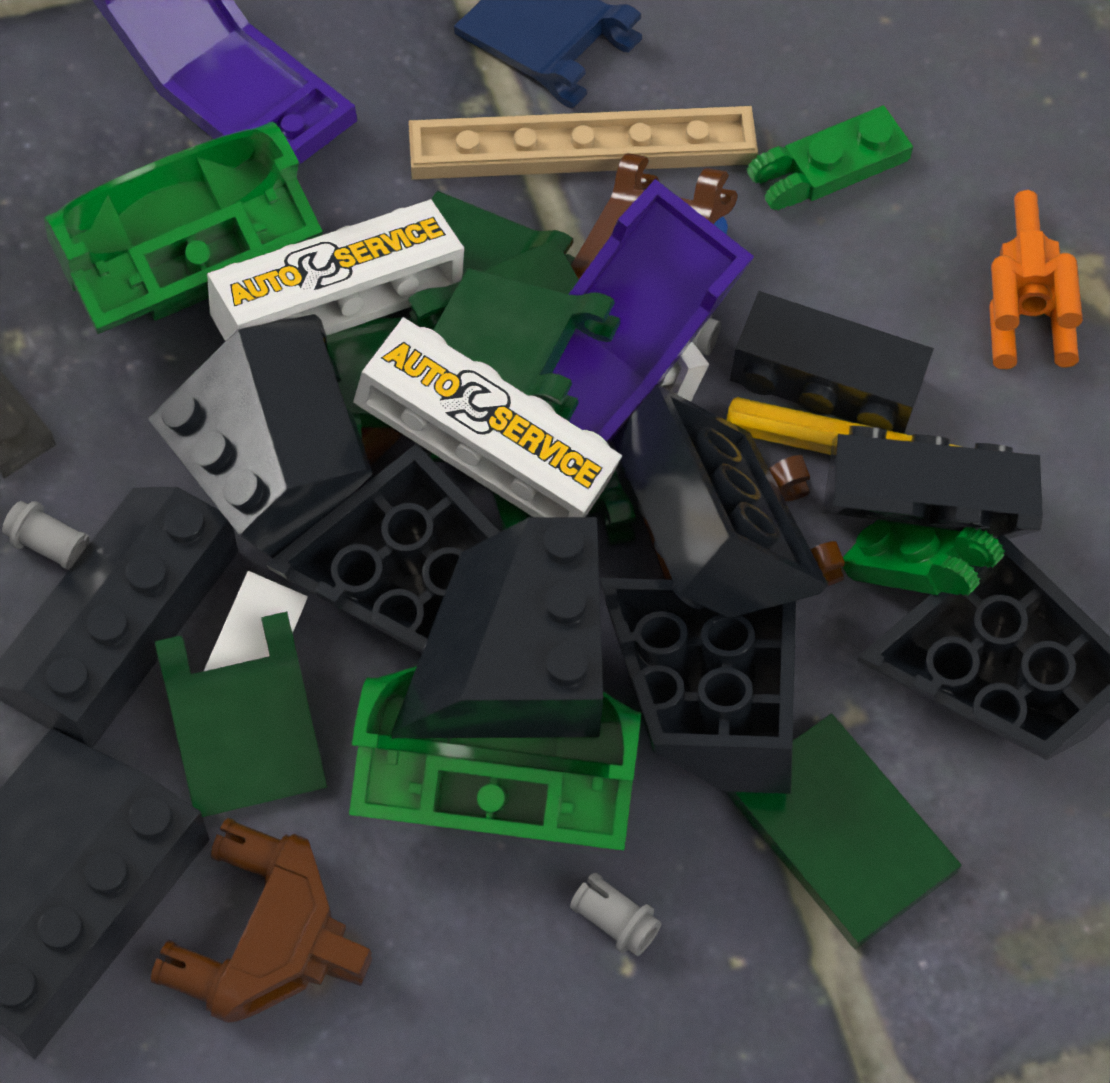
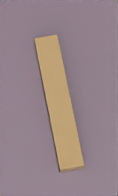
(581, 142)

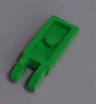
(832, 158)
(921, 557)

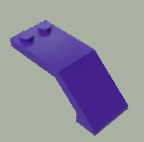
(227, 71)
(666, 281)

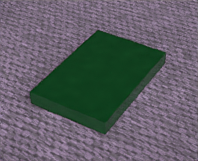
(849, 834)

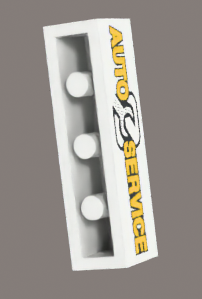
(342, 274)
(484, 425)

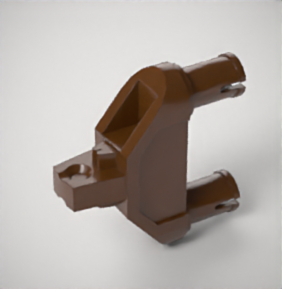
(285, 941)

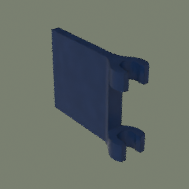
(548, 37)

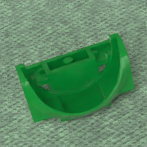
(164, 226)
(495, 782)

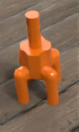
(1034, 281)

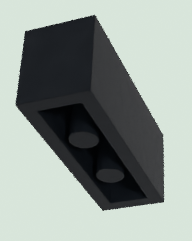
(829, 364)

